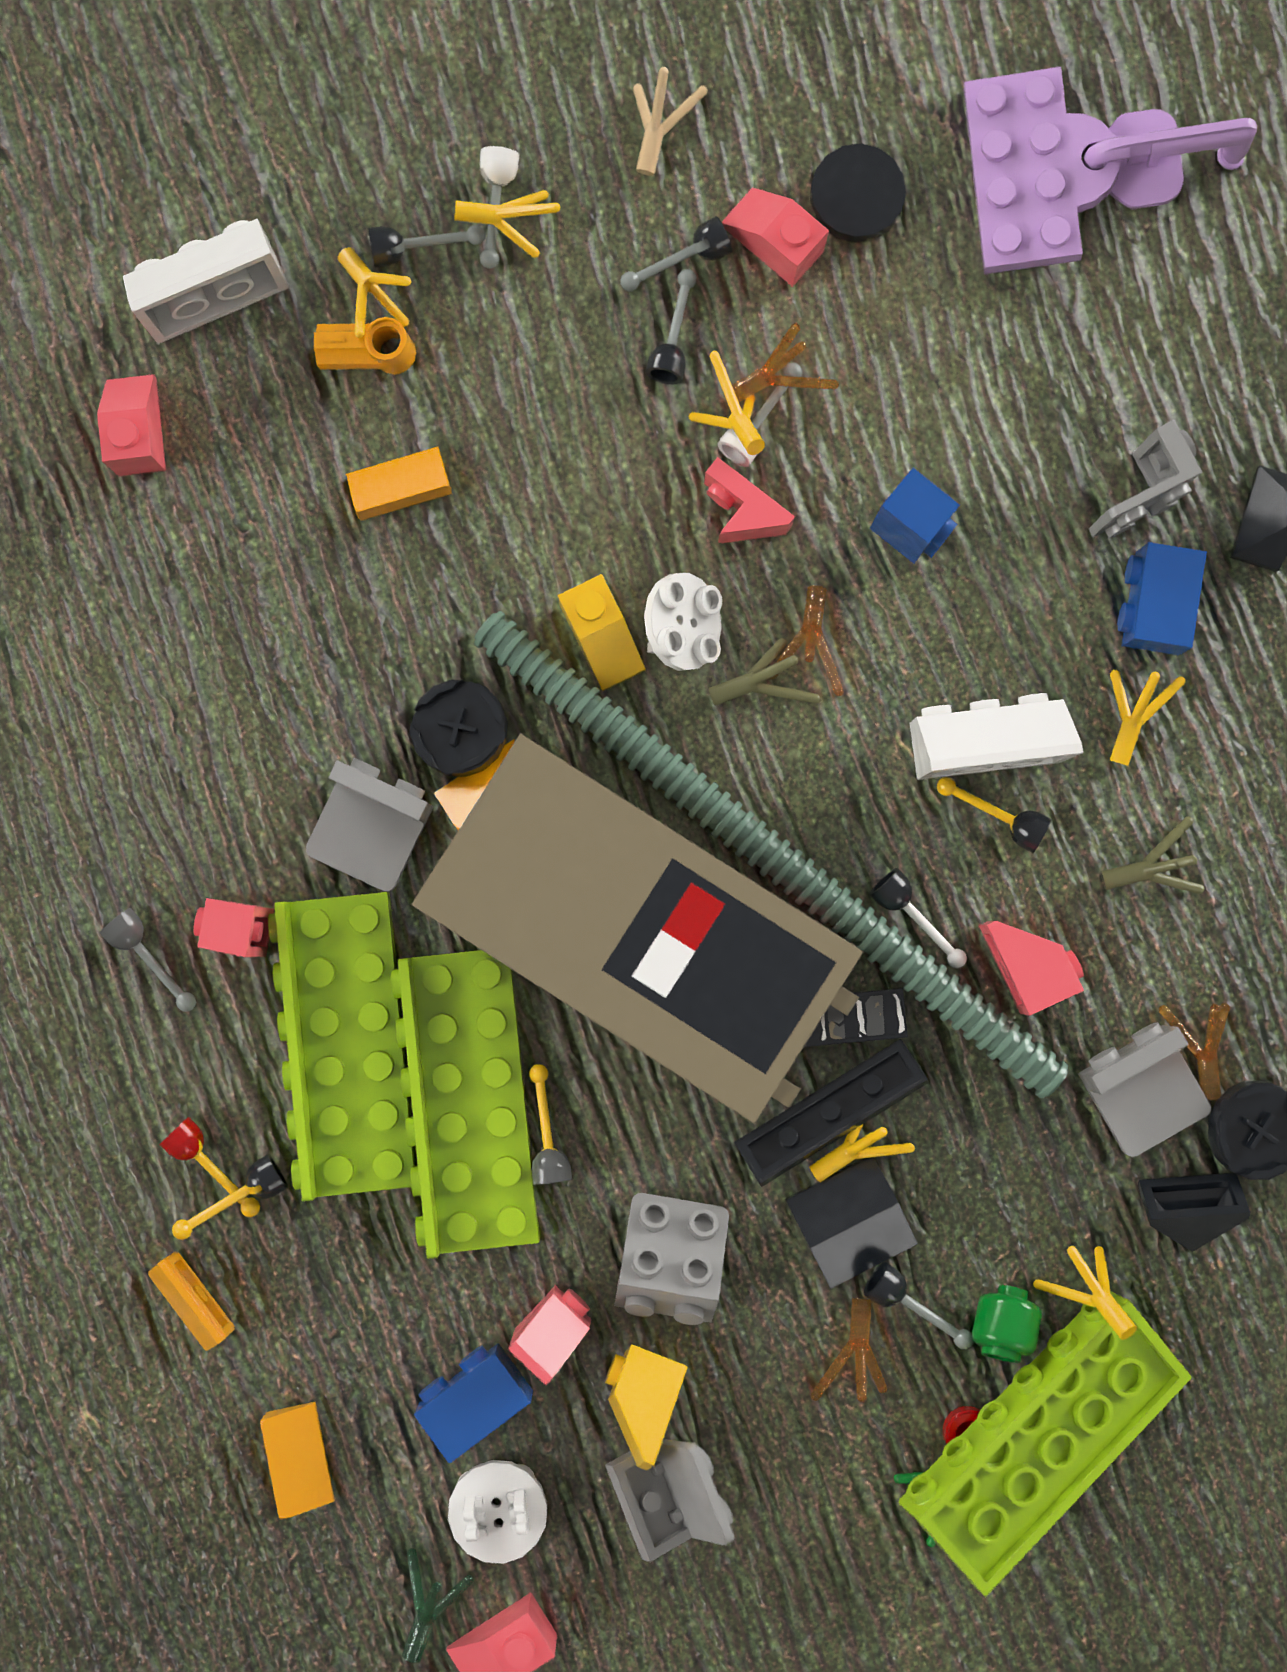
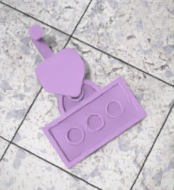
(1034, 174)

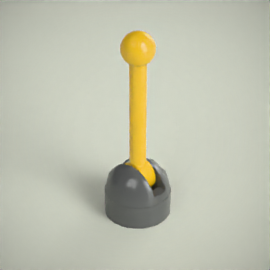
(549, 1164)

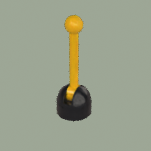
(1025, 828)
(261, 1180)

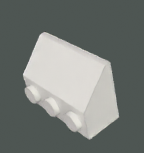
(204, 281)
(993, 737)

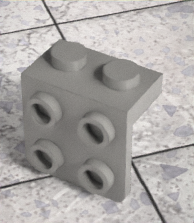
(1167, 466)
(368, 825)
(1145, 1089)
(672, 1258)
(671, 1499)

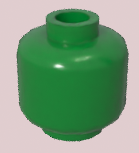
(1007, 1324)

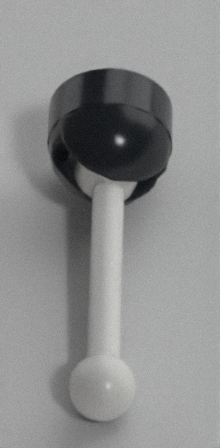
(895, 894)

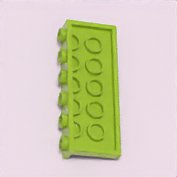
(341, 1044)
(465, 1103)
(1043, 1443)

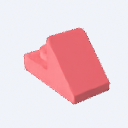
(756, 512)

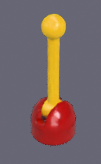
(187, 1143)

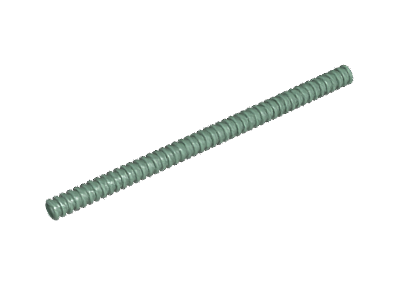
(772, 855)

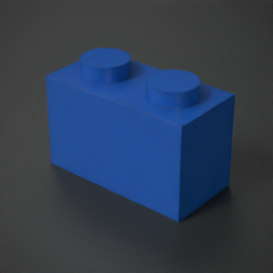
(916, 517)
(1162, 598)
(473, 1401)

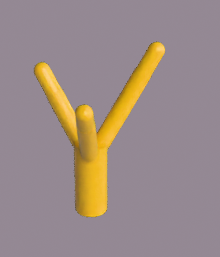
(493, 215)
(368, 282)
(739, 419)
(1141, 714)
(854, 1150)
(1101, 1297)

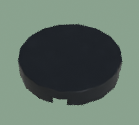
(857, 192)
(459, 728)
(1250, 1130)

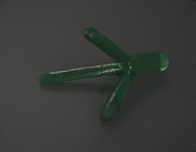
(426, 1611)

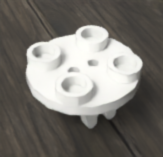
(683, 621)
(474, 1514)

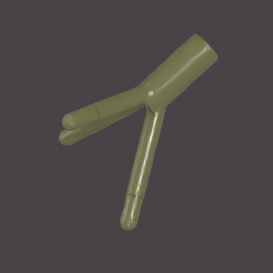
(751, 681)
(1151, 871)

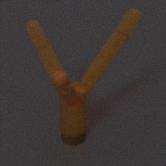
(778, 359)
(814, 636)
(1206, 1057)
(864, 1355)

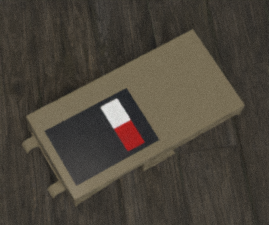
(639, 929)

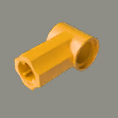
(340, 349)

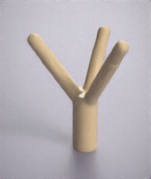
(652, 123)

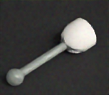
(498, 168)
(730, 443)

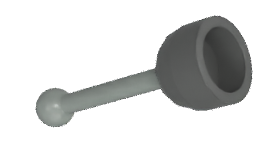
(125, 934)

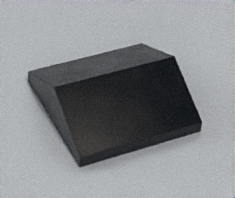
(851, 1221)

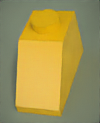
(601, 632)
(644, 1399)

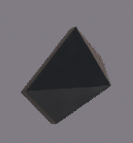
(1263, 525)
(1194, 1207)

